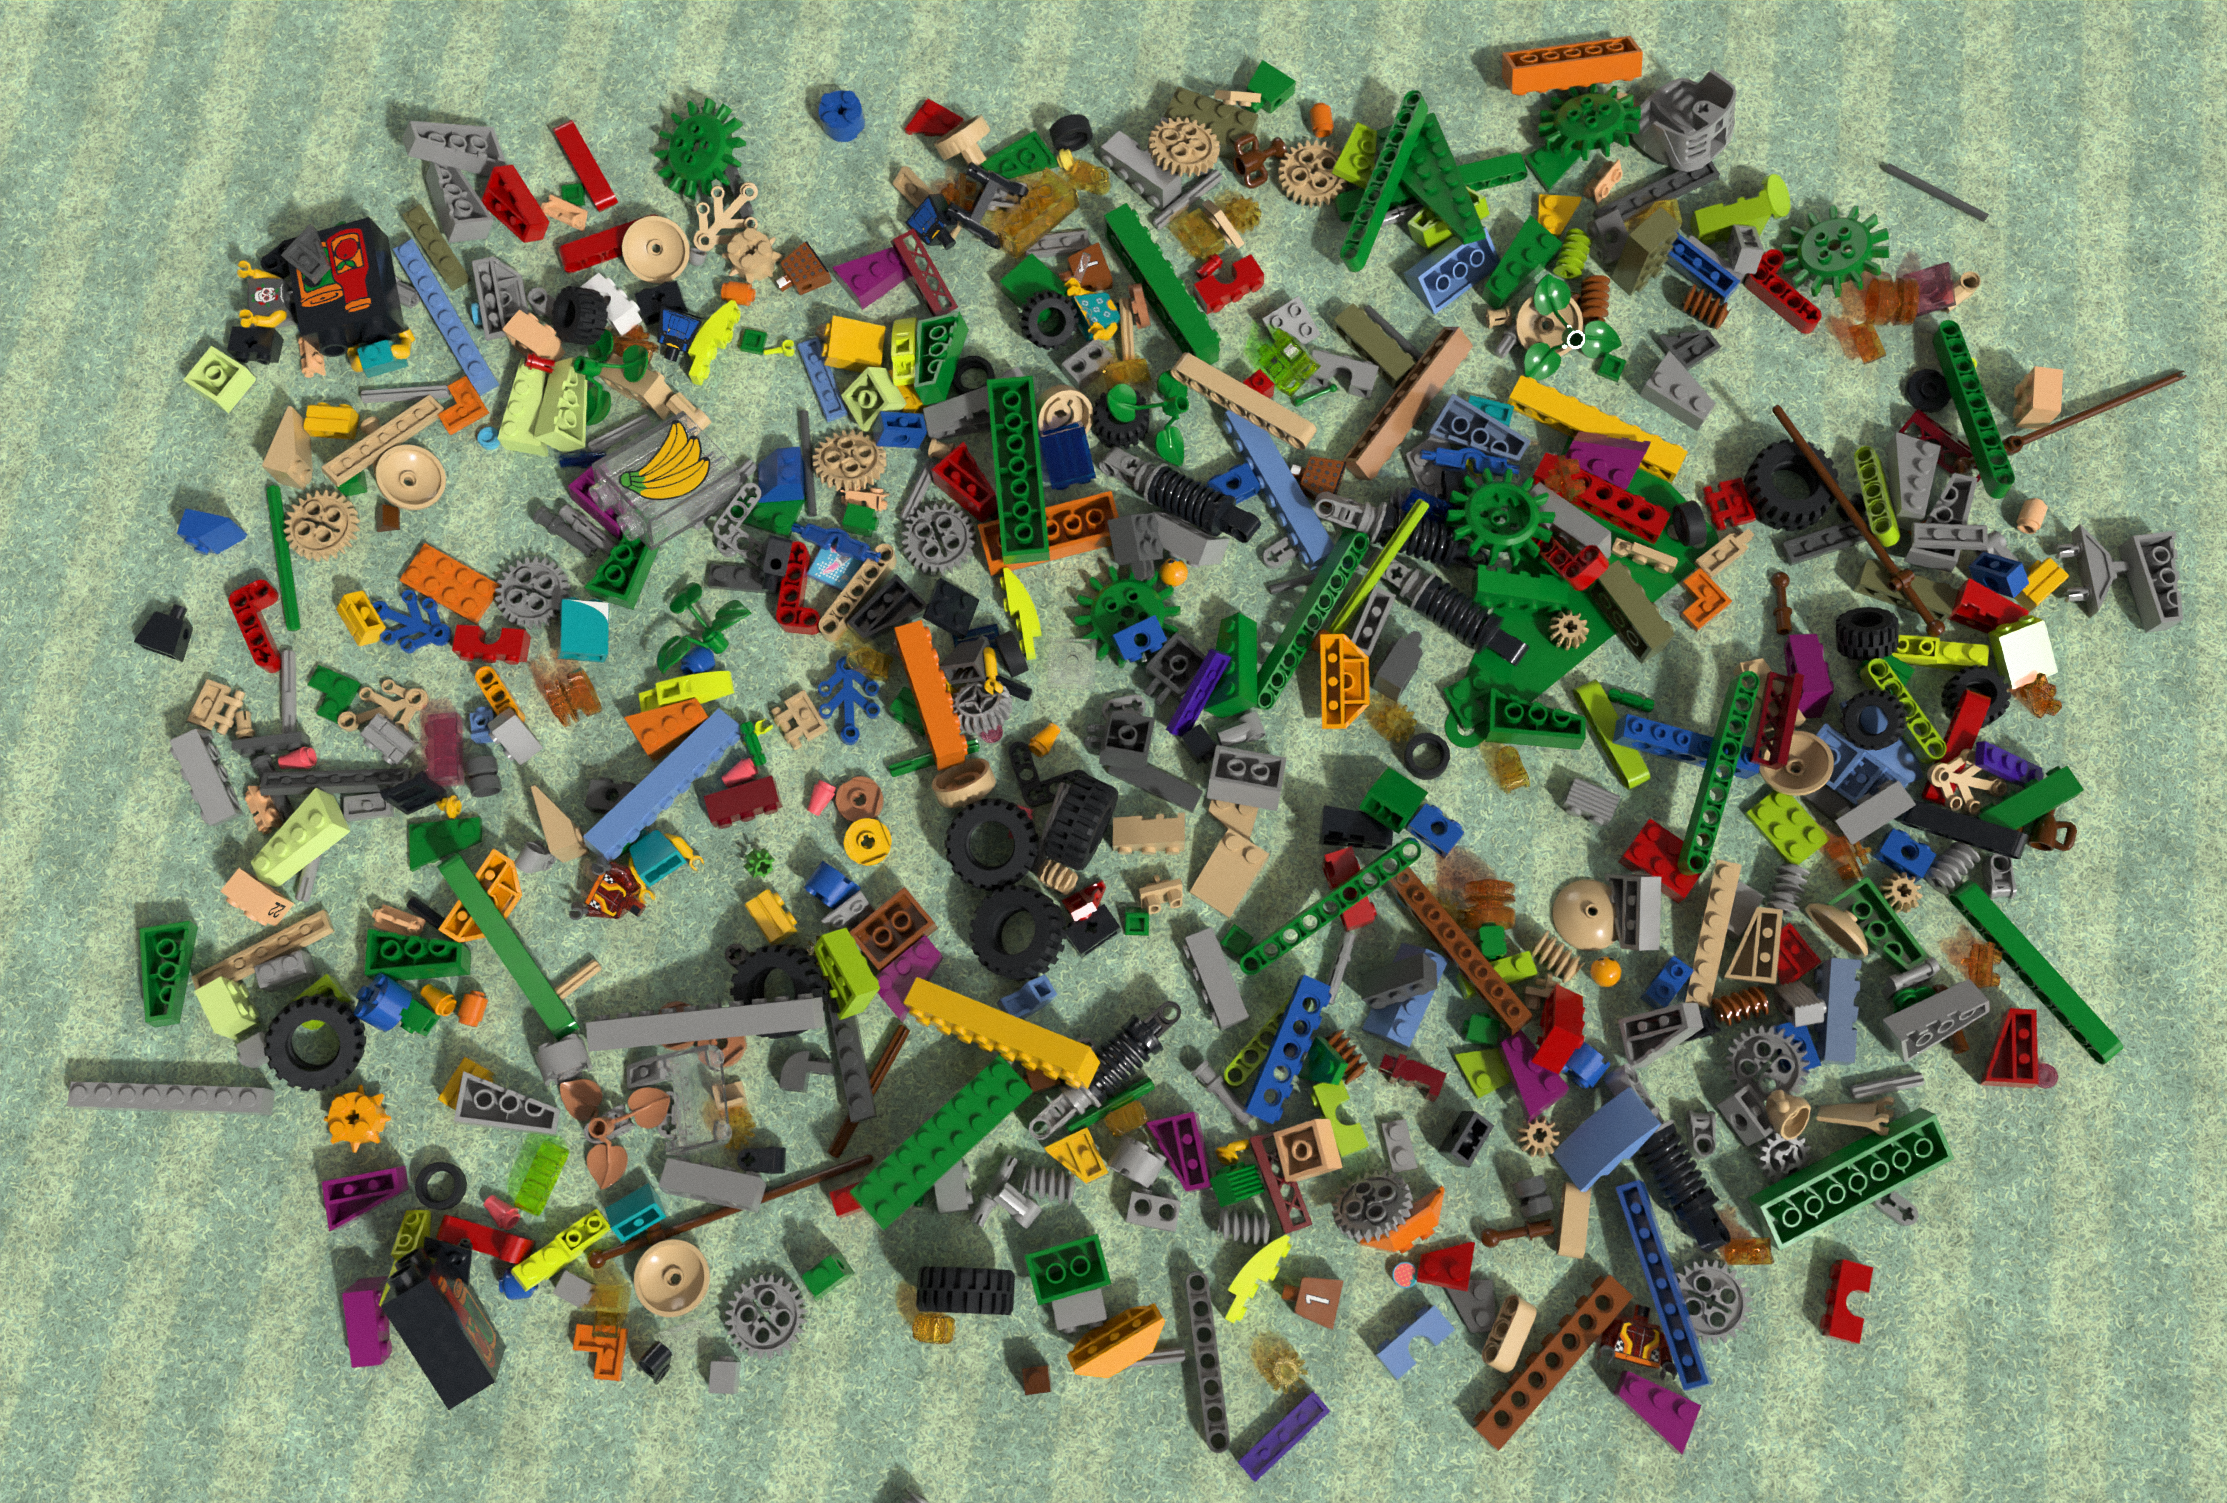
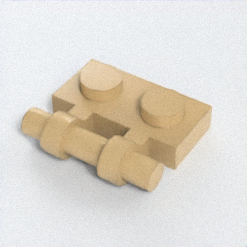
(210, 704)
(806, 717)

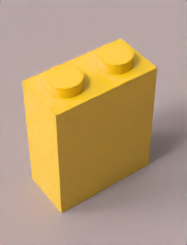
(853, 344)

